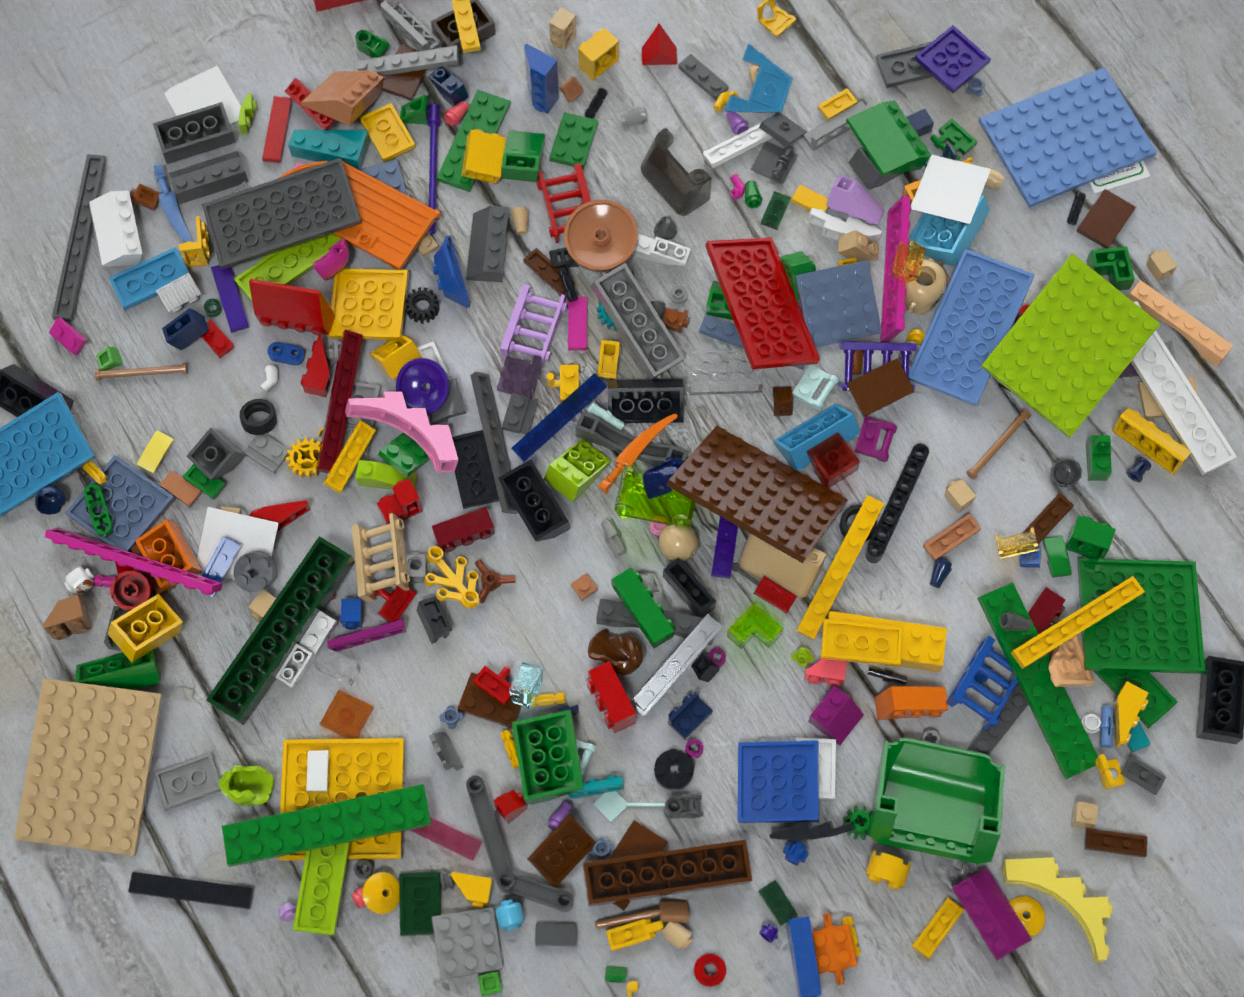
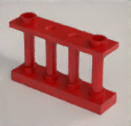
(580, 192)

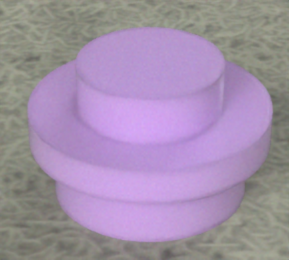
(287, 912)

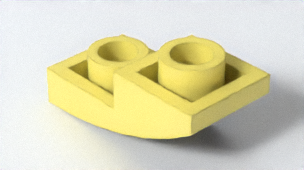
(155, 451)

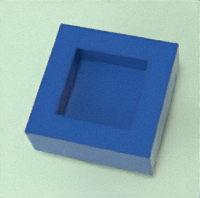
(1031, 559)

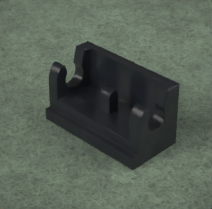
(433, 619)

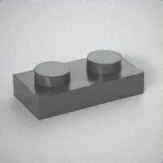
(1143, 775)

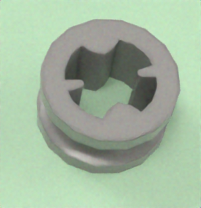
(933, 734)

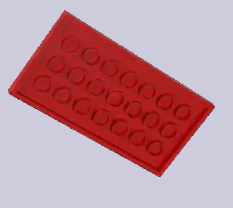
(762, 303)

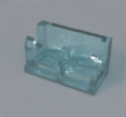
(526, 684)

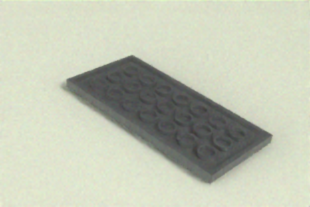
(281, 213)

